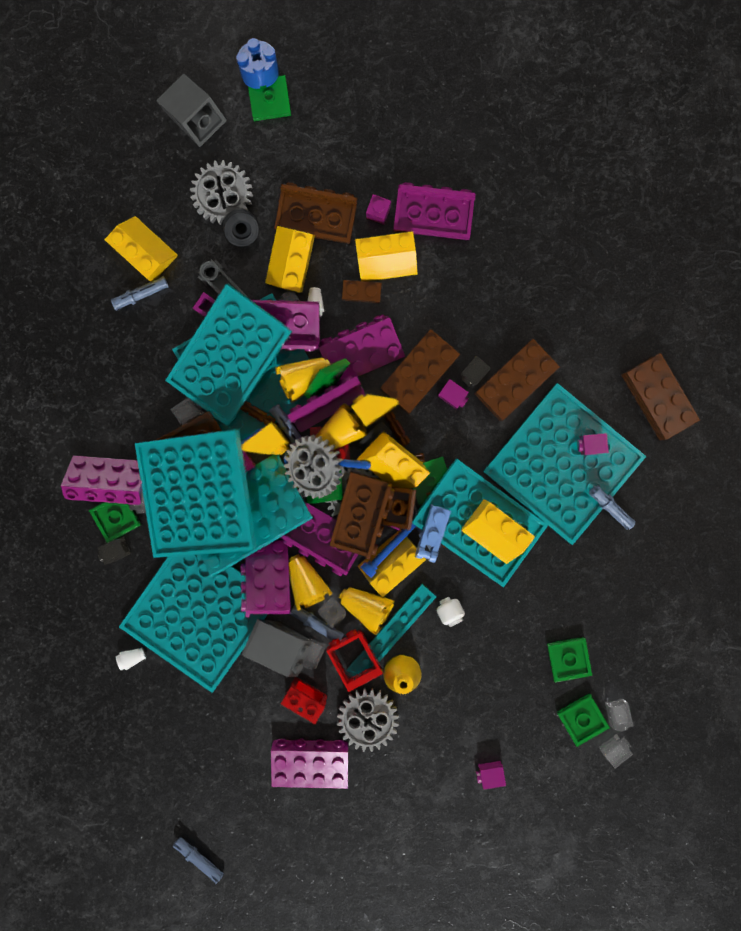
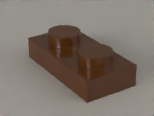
(361, 291)

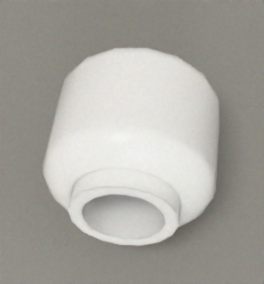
(450, 611)

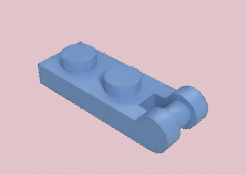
(433, 533)

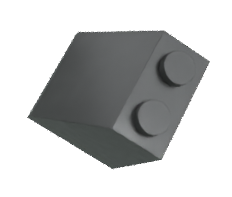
(191, 109)
(277, 647)

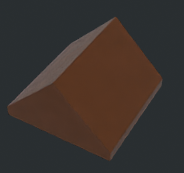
(400, 508)

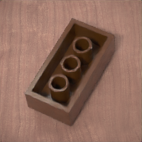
(420, 371)
(517, 380)
(660, 397)

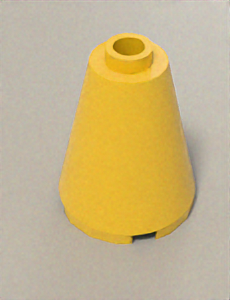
(298, 376)
(342, 428)
(306, 583)
(367, 607)
(402, 674)

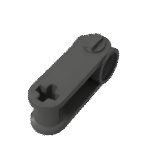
(219, 279)

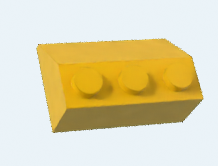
(141, 248)
(386, 256)
(289, 259)
(372, 408)
(268, 441)
(394, 463)
(497, 532)
(395, 566)

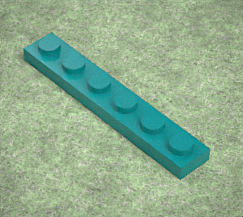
(394, 629)

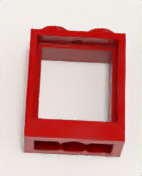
(363, 677)
(305, 697)

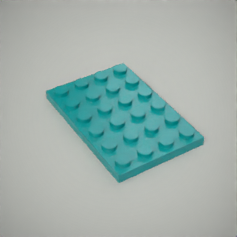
(228, 354)
(462, 492)
(274, 509)

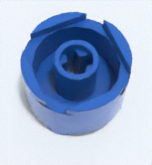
(258, 64)

